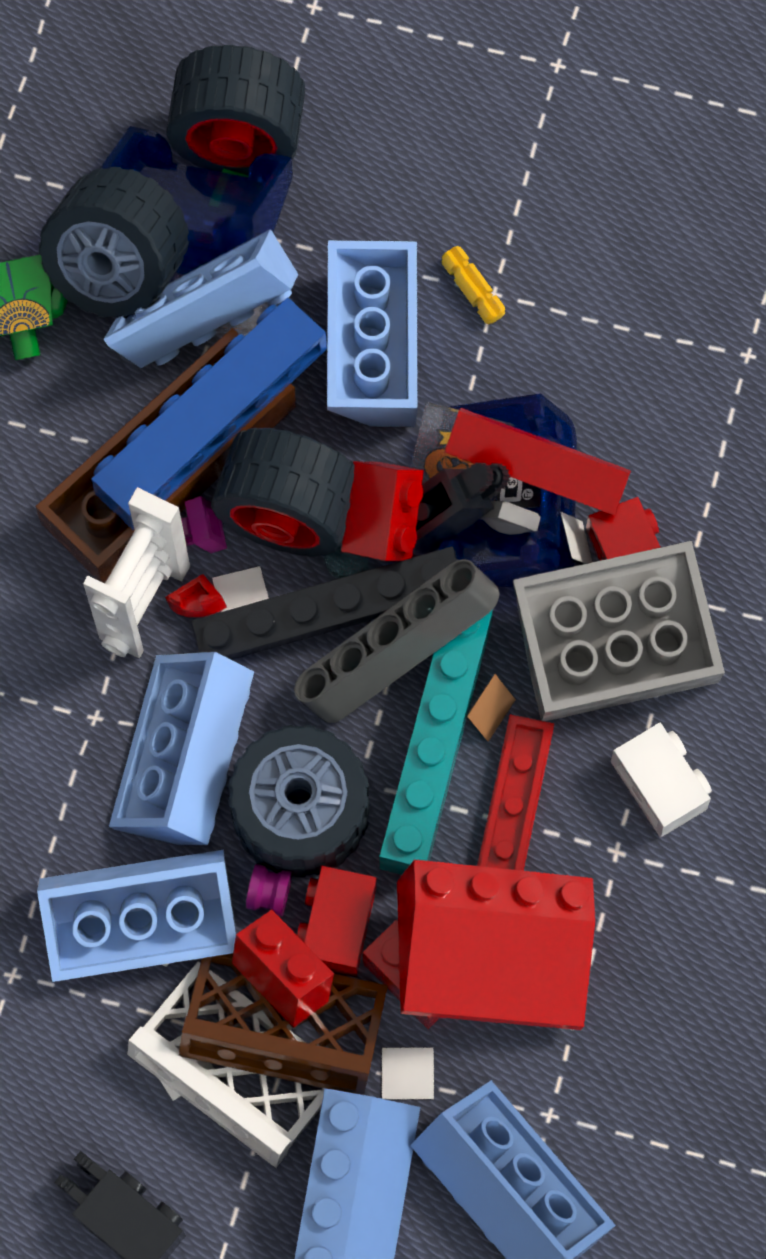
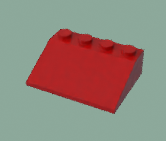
(495, 944)

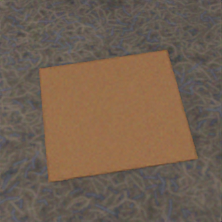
(491, 707)

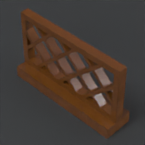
(283, 1055)

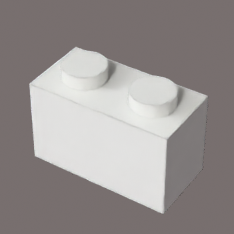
(662, 779)

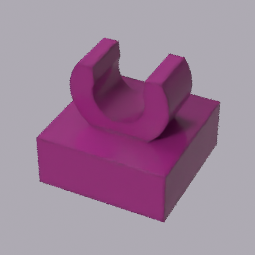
(203, 526)

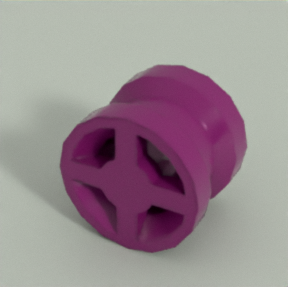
(269, 889)

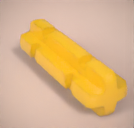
(473, 285)

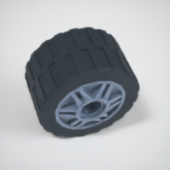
(114, 242)
(292, 766)

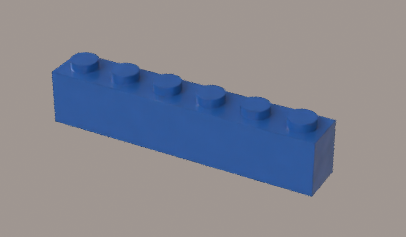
(212, 409)

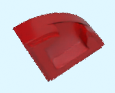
(196, 599)

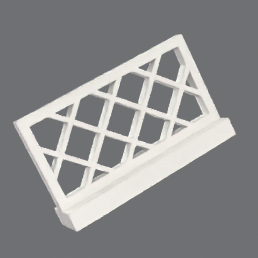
(204, 1088)

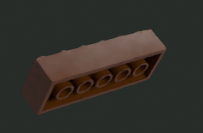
(88, 525)

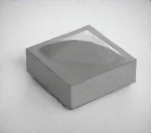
(511, 518)

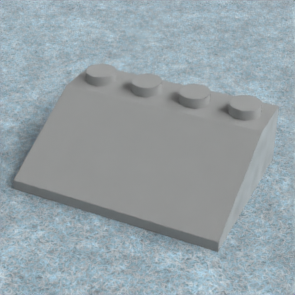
(617, 631)

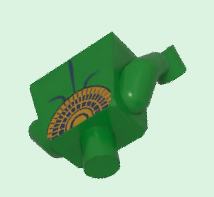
(27, 304)

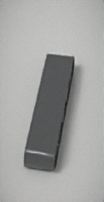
(396, 641)

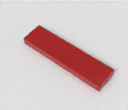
(538, 461)
(516, 793)

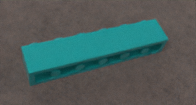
(434, 749)

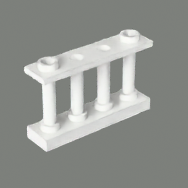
(151, 555)

